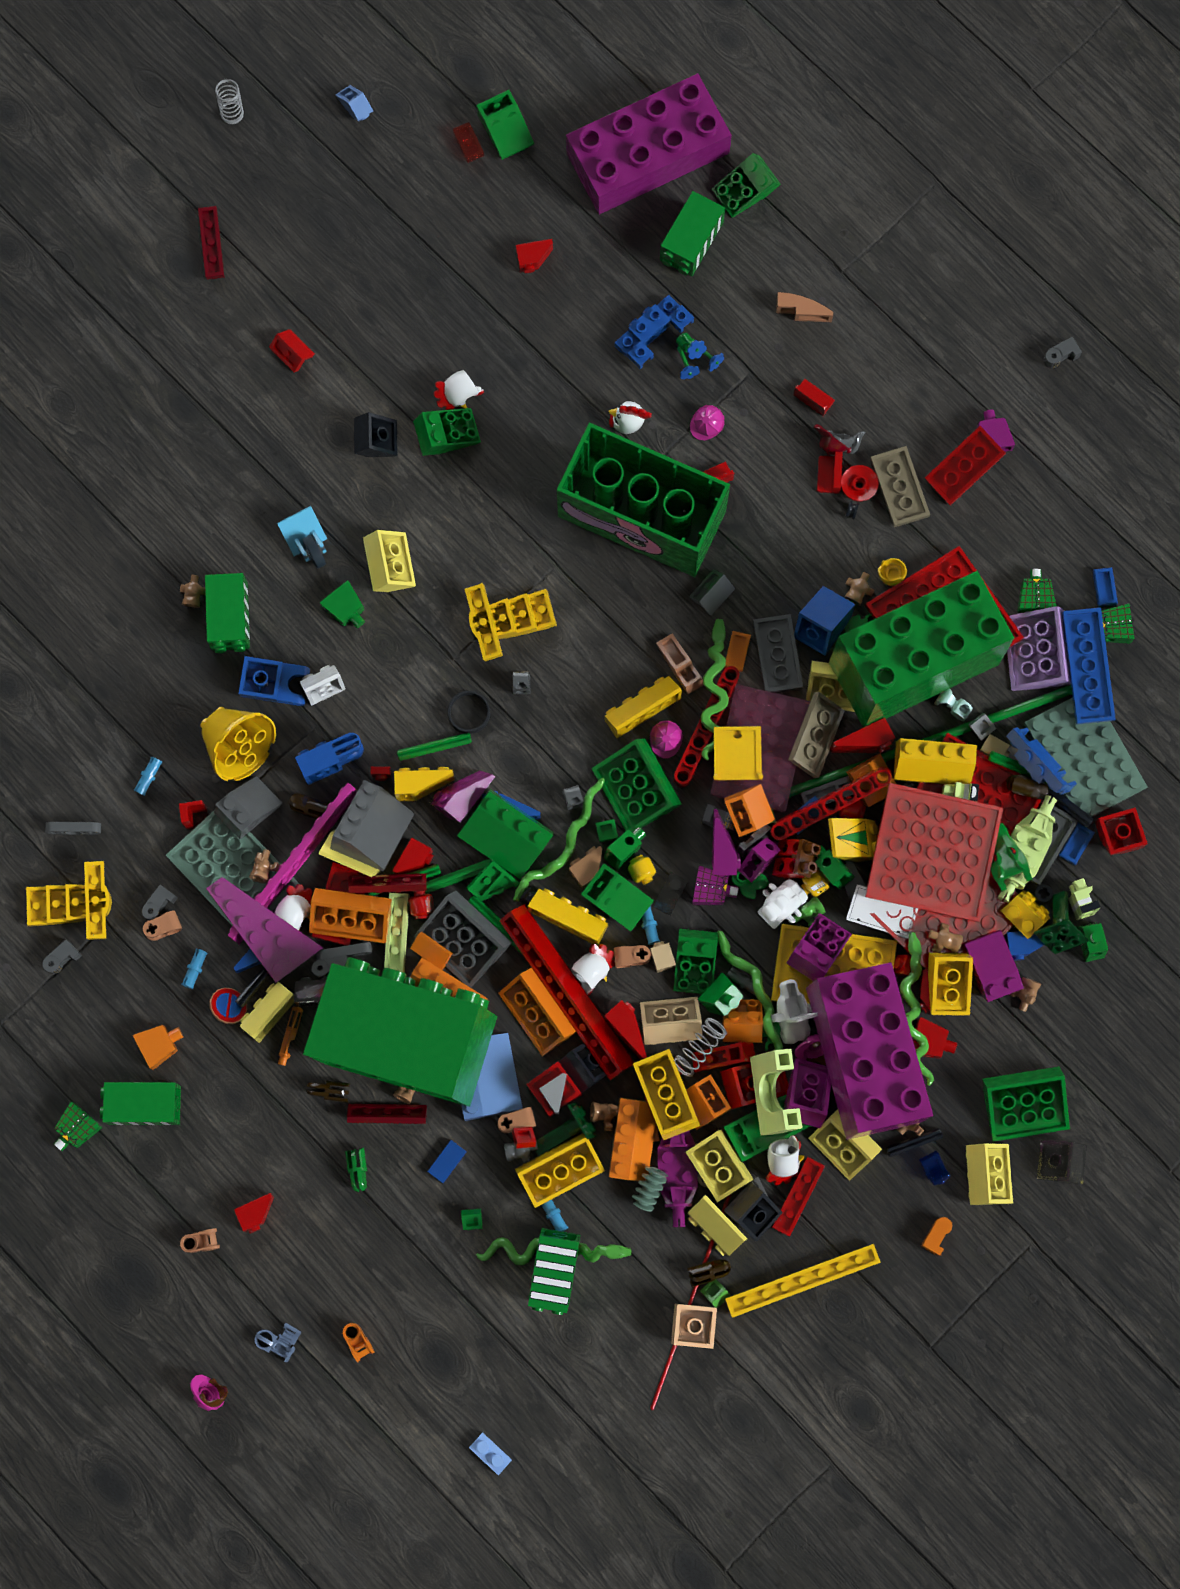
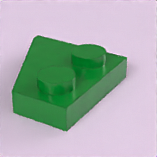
(491, 881)

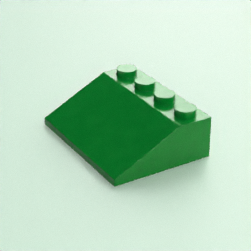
(636, 785)
(505, 834)
(1026, 1103)

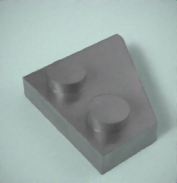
(755, 838)

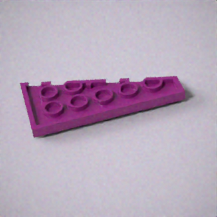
(269, 937)

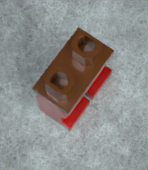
(797, 859)

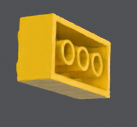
(666, 1094)

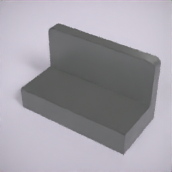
(712, 591)

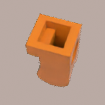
(936, 1234)

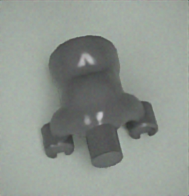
(515, 1153)

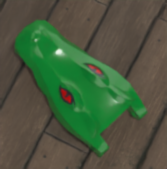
(1008, 859)

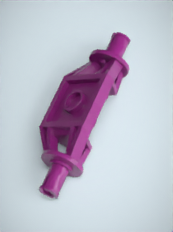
(680, 1172)

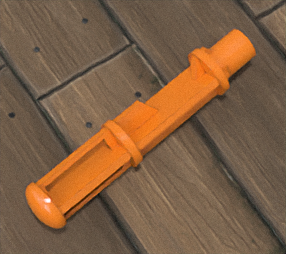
(290, 1034)

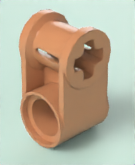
(164, 925)
(627, 956)
(519, 1119)
(201, 1241)

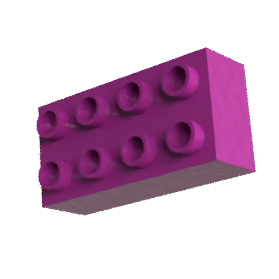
(648, 143)
(869, 1051)

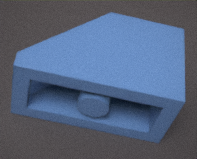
(355, 102)

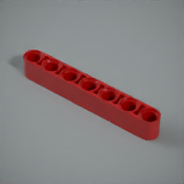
(701, 734)
(824, 810)

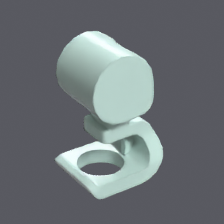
(959, 708)

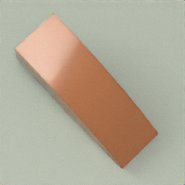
(803, 308)
(680, 664)

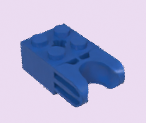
(277, 681)
(329, 757)

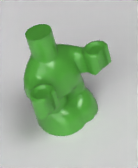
(810, 910)

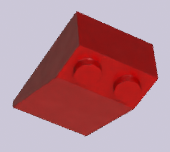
(869, 739)
(624, 1023)
(740, 1086)

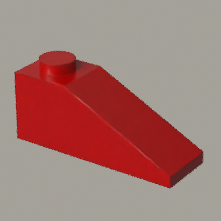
(724, 1056)

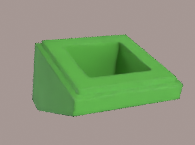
(715, 1293)

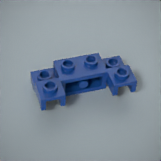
(649, 327)
(1038, 761)

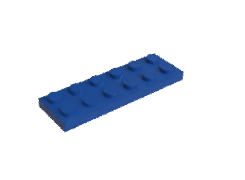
(1088, 666)

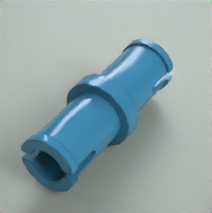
(148, 776)
(649, 925)
(194, 968)
(554, 1215)

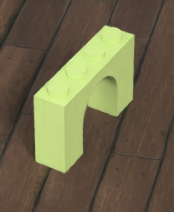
(765, 1071)

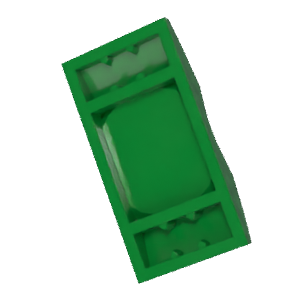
(747, 1138)

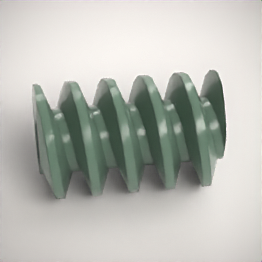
(650, 1189)

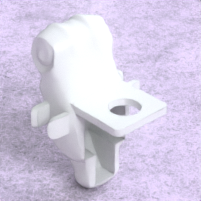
(782, 903)
(792, 1013)

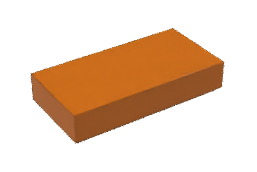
(737, 650)
(431, 950)

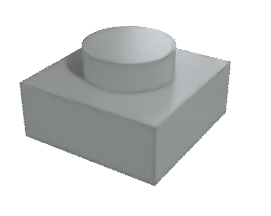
(982, 726)

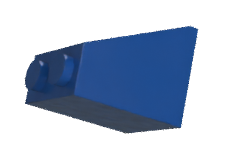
(823, 620)

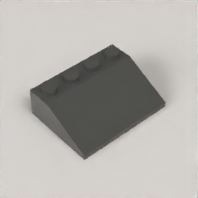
(371, 826)
(467, 935)

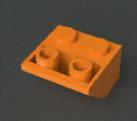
(749, 810)
(744, 1022)
(707, 1101)

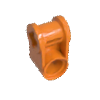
(358, 1342)

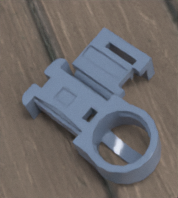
(283, 1343)

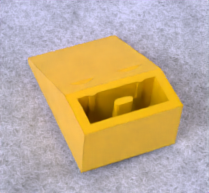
(418, 784)

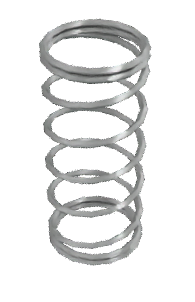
(229, 101)
(684, 1062)

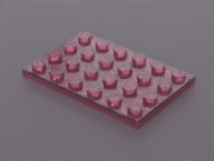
(780, 724)

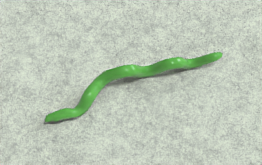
(718, 638)
(569, 849)
(757, 986)
(905, 989)
(610, 1251)

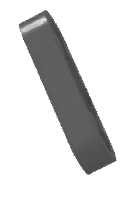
(73, 828)
(349, 951)

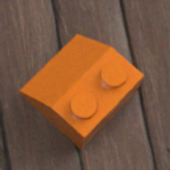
(863, 769)

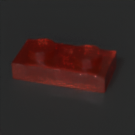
(468, 142)

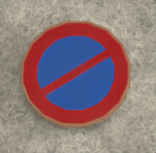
(224, 1006)

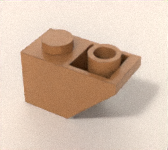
(587, 867)

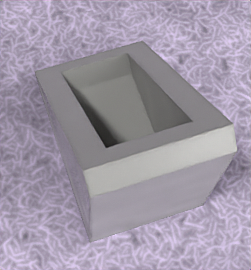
(554, 1091)

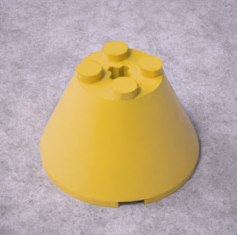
(237, 741)

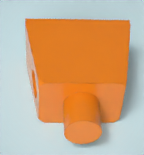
(157, 1044)

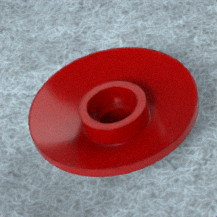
(863, 475)

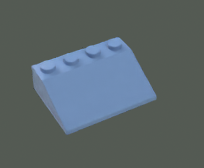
(497, 1085)

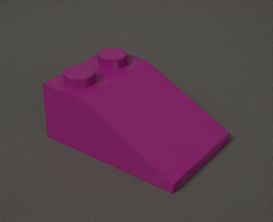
(460, 796)
(724, 856)
(993, 966)
(809, 1091)

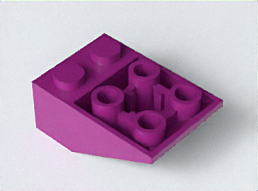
(818, 948)

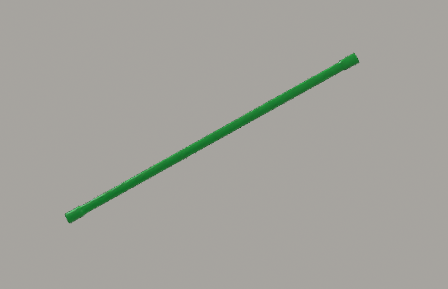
(956, 731)

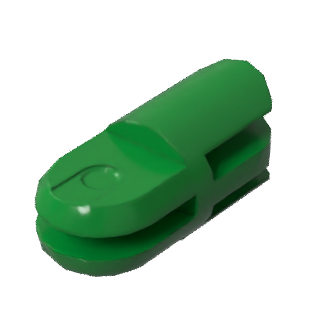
(356, 1168)

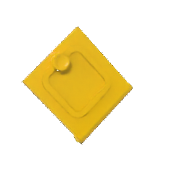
(737, 753)

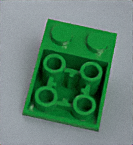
(504, 124)
(746, 185)
(446, 430)
(617, 897)
(695, 960)

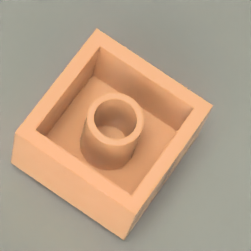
(693, 1326)

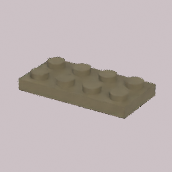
(900, 486)
(816, 735)

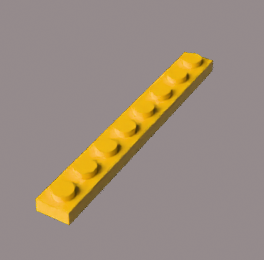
(802, 1280)

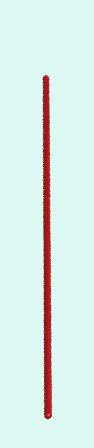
(689, 1303)

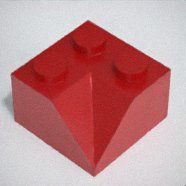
(1121, 832)

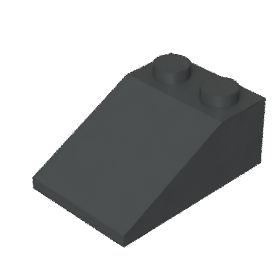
(246, 807)

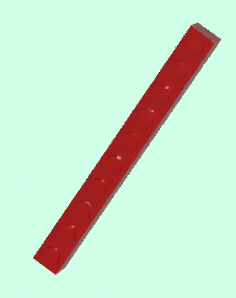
(567, 992)

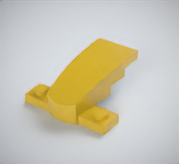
(506, 617)
(73, 903)

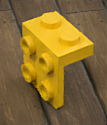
(1026, 913)

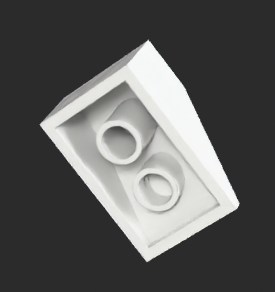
(322, 684)

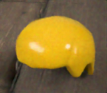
(892, 571)

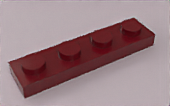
(211, 242)
(387, 883)
(386, 1113)

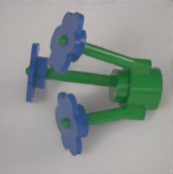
(695, 350)

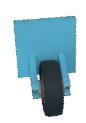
(305, 536)

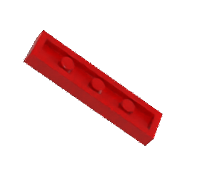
(798, 1196)

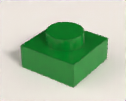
(606, 830)
(472, 1219)

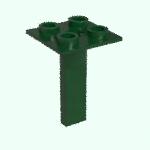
(1062, 933)
(568, 1129)

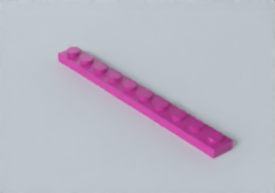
(303, 851)

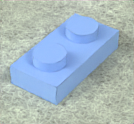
(490, 1453)

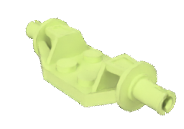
(1033, 841)

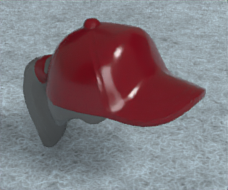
(834, 442)

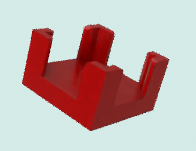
(570, 1092)

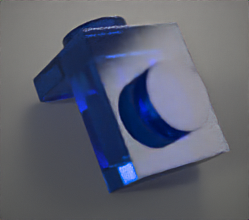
(934, 1168)

